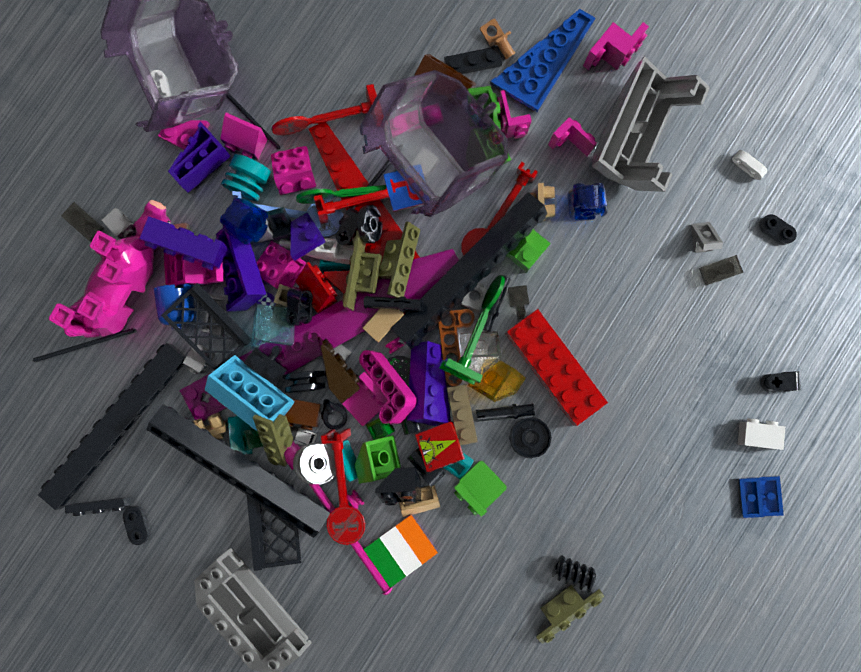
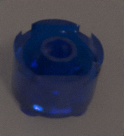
(587, 201)
(244, 221)

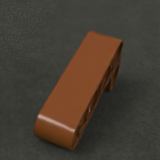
(452, 330)

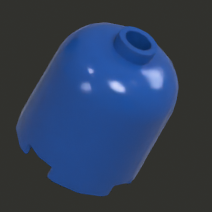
(167, 296)

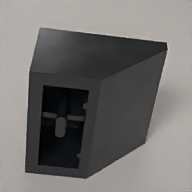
(400, 486)

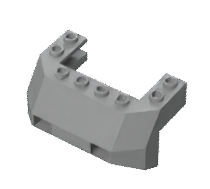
(638, 124)
(248, 615)

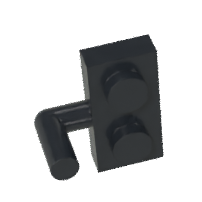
(266, 365)

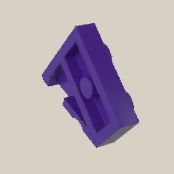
(304, 236)

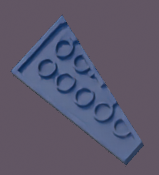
(540, 67)

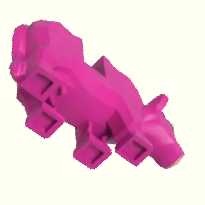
(123, 268)

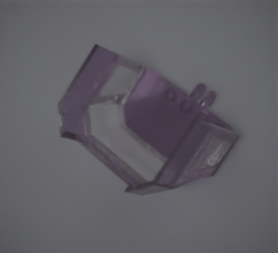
(175, 56)
(435, 138)

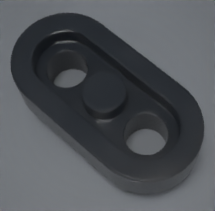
(777, 231)
(139, 525)

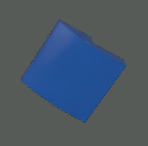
(761, 496)

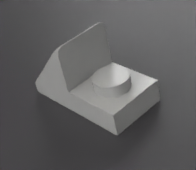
(705, 237)

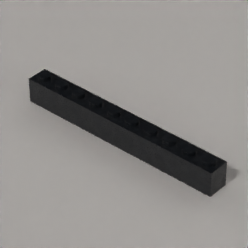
(471, 270)
(112, 427)
(238, 470)

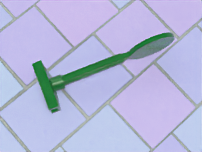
(308, 196)
(461, 368)

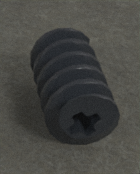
(574, 572)

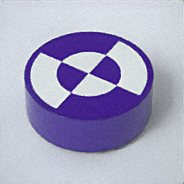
(268, 300)

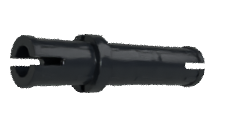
(401, 304)
(493, 312)
(505, 412)

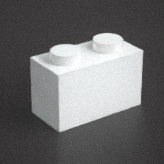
(761, 435)

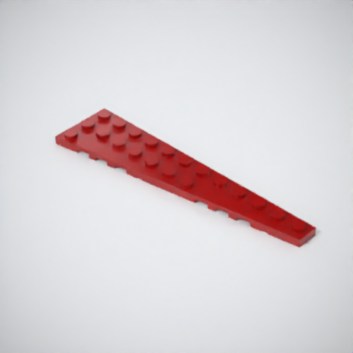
(346, 176)

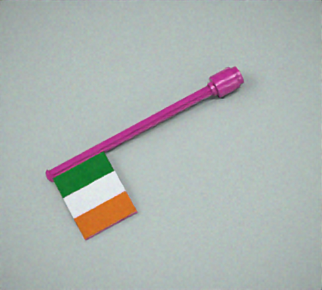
(393, 553)

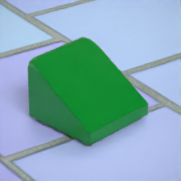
(379, 429)

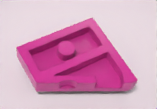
(181, 133)

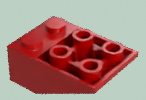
(314, 281)

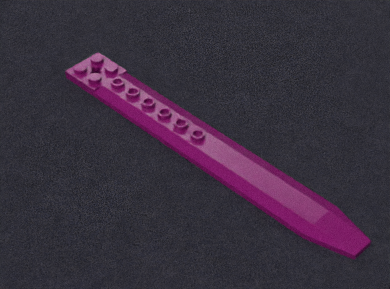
(333, 323)

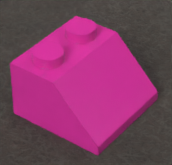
(242, 136)

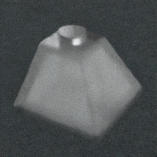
(486, 351)

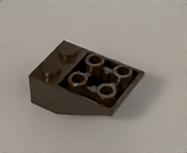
(340, 380)

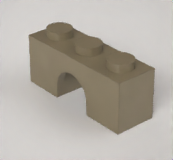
(462, 414)

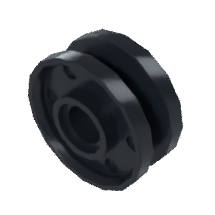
(304, 381)
(541, 442)

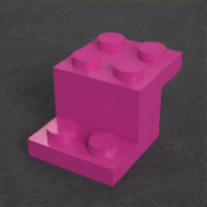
(616, 46)
(183, 272)

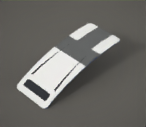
(302, 436)

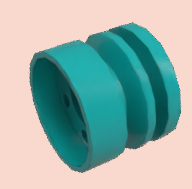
(246, 177)

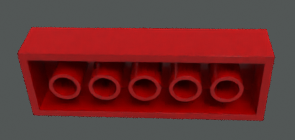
(556, 368)

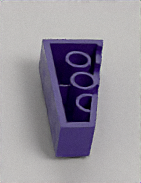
(183, 242)
(241, 274)
(428, 385)

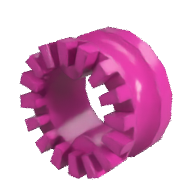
(394, 345)
(354, 499)

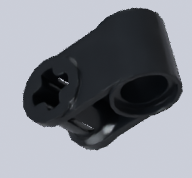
(348, 228)
(300, 305)
(782, 381)

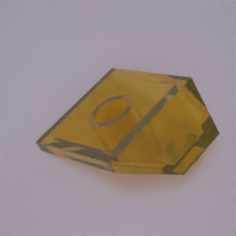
(499, 382)

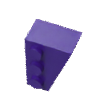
(198, 159)

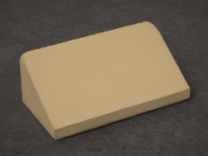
(382, 322)
(428, 501)

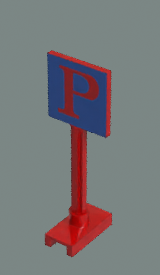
(397, 191)

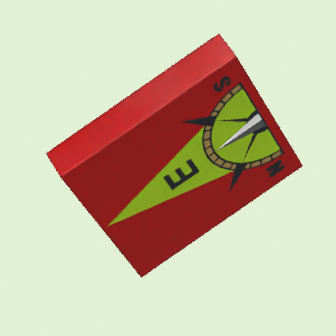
(439, 446)

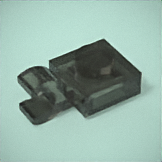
(518, 298)

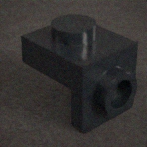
(280, 223)

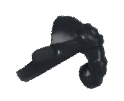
(330, 407)

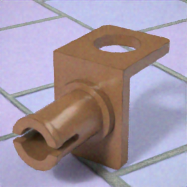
(499, 39)

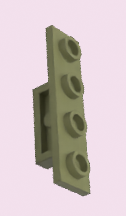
(398, 260)
(362, 273)
(274, 437)
(565, 609)

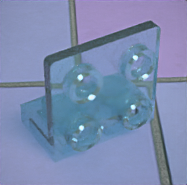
(271, 326)

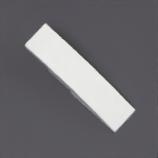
(329, 251)

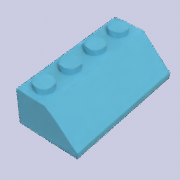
(246, 392)

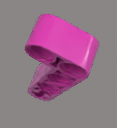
(399, 396)

